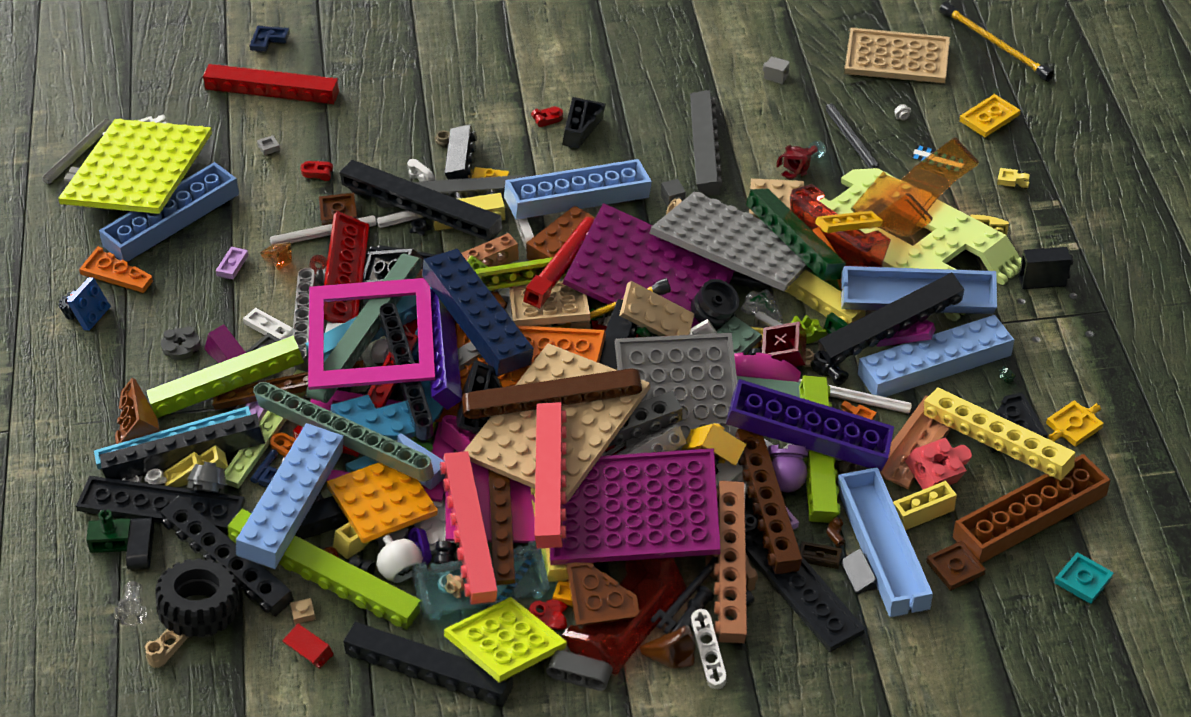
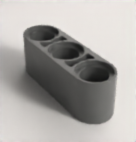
(579, 670)

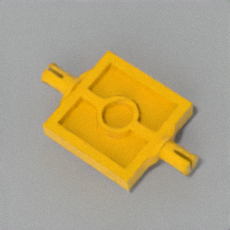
(1074, 423)

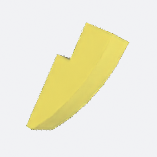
(178, 473)

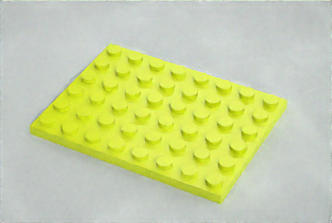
(136, 166)

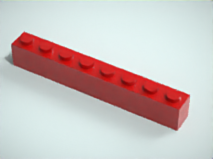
(271, 83)

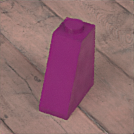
(222, 345)

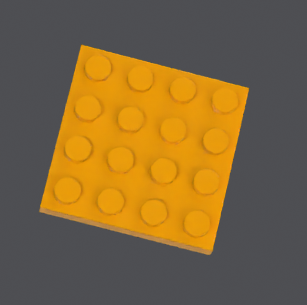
(380, 500)

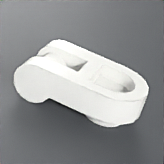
(419, 171)

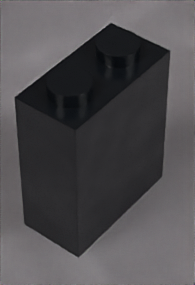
(1045, 268)

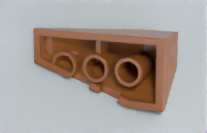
(136, 416)

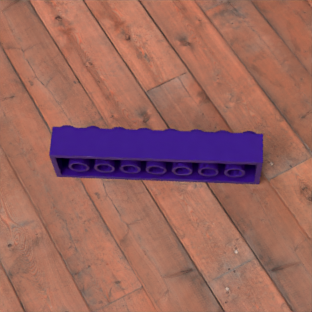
(810, 425)

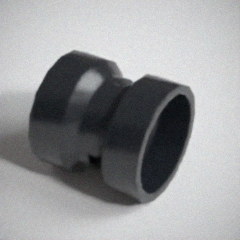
(445, 552)
(366, 565)

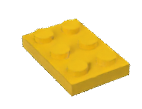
(989, 115)

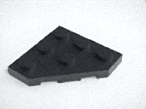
(1019, 411)

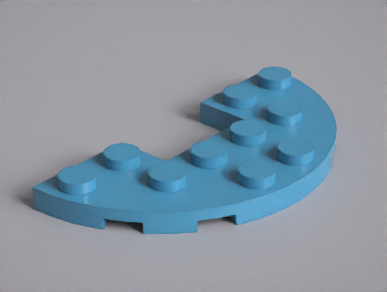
(387, 420)

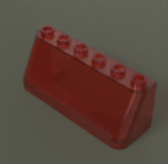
(852, 245)

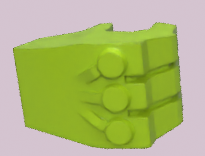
(812, 328)

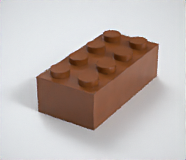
(552, 238)

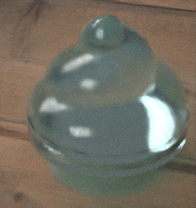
(821, 149)

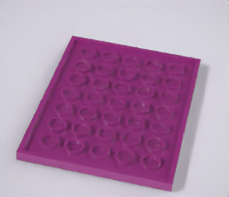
(623, 251)
(643, 509)

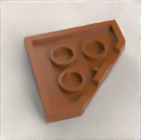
(598, 596)

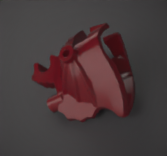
(796, 160)

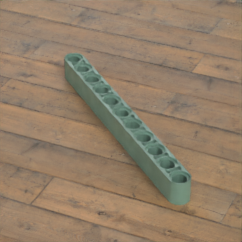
(364, 326)
(355, 435)

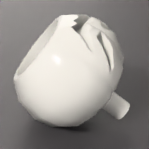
(397, 558)

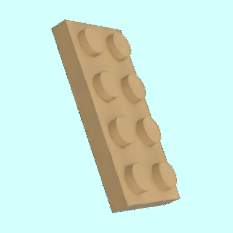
(655, 312)

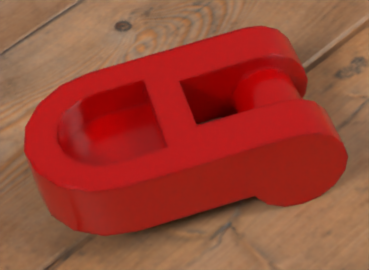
(547, 116)
(317, 169)

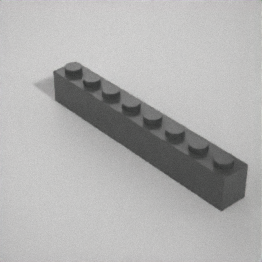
(705, 143)

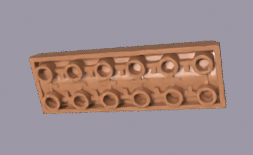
(915, 433)

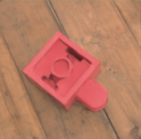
(938, 463)

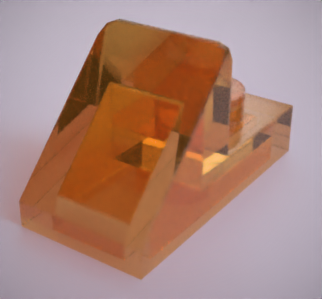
(279, 253)

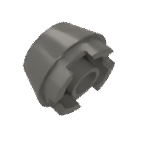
(207, 478)

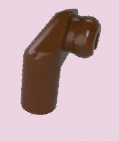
(833, 531)

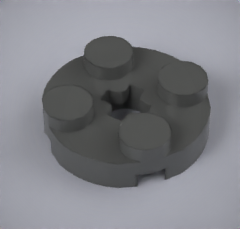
(189, 340)

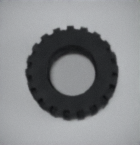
(200, 616)

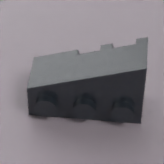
(581, 121)

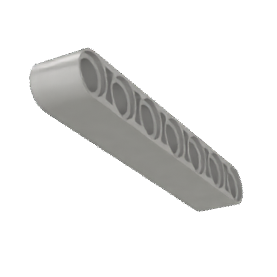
(305, 279)

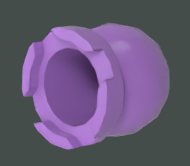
(789, 466)

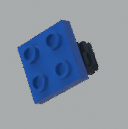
(85, 304)

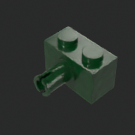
(108, 533)

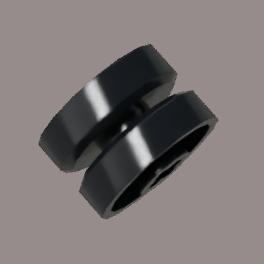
(715, 302)

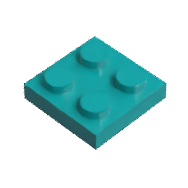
(1084, 577)

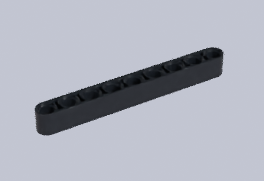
(402, 355)

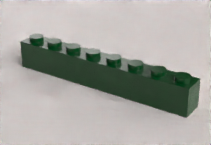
(795, 234)

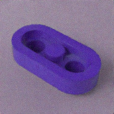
(420, 538)

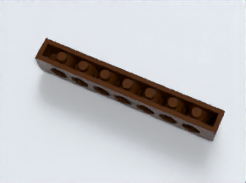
(768, 501)

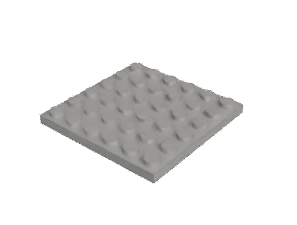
(693, 366)

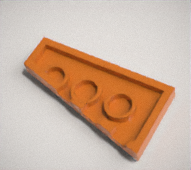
(109, 269)

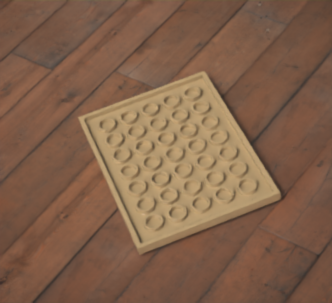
(509, 440)

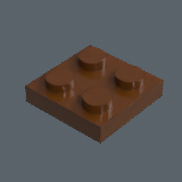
(341, 202)
(955, 565)

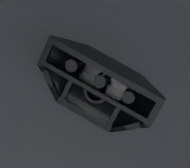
(479, 378)

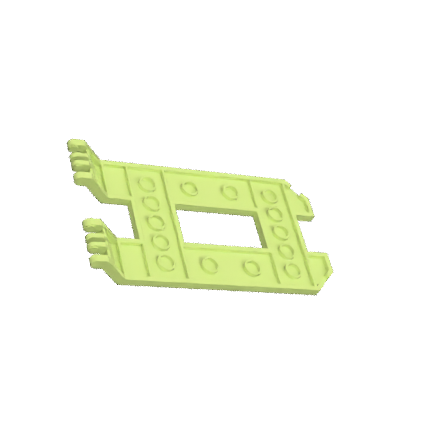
(950, 235)

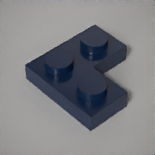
(265, 34)

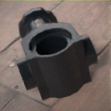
(821, 366)

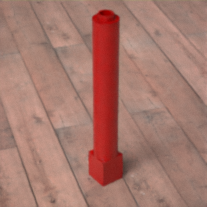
(540, 287)

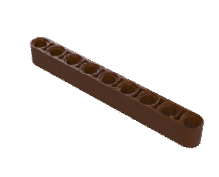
(564, 390)

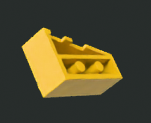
(713, 436)

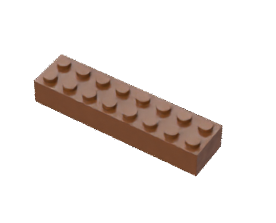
(1030, 509)

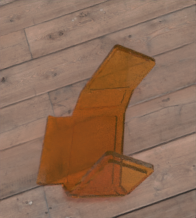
(906, 201)

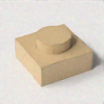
(302, 611)

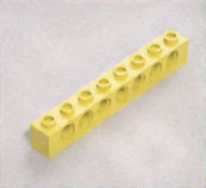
(999, 433)

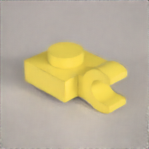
(1010, 177)

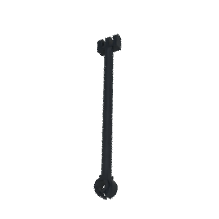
(666, 618)

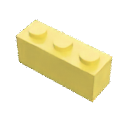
(926, 505)

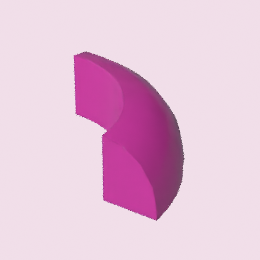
(765, 367)

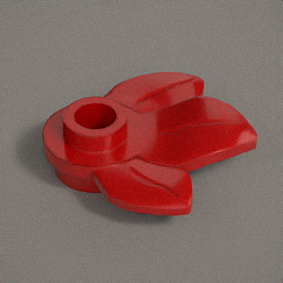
(551, 614)

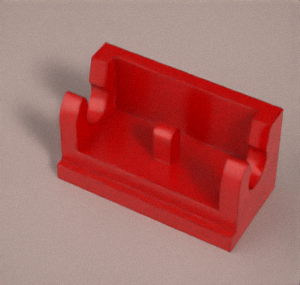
(308, 645)

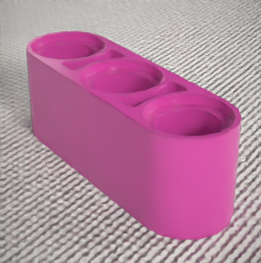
(455, 436)

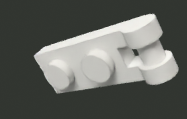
(267, 324)

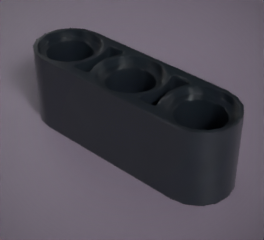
(140, 543)

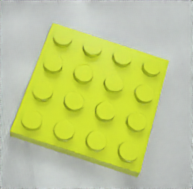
(504, 639)

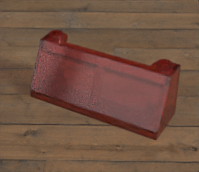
(657, 587)

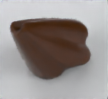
(672, 649)

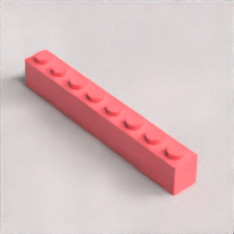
(549, 475)
(469, 528)

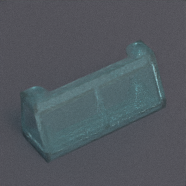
(435, 601)

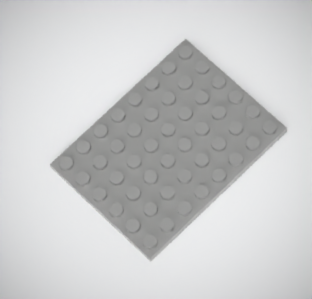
(730, 239)

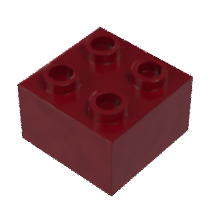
(786, 343)

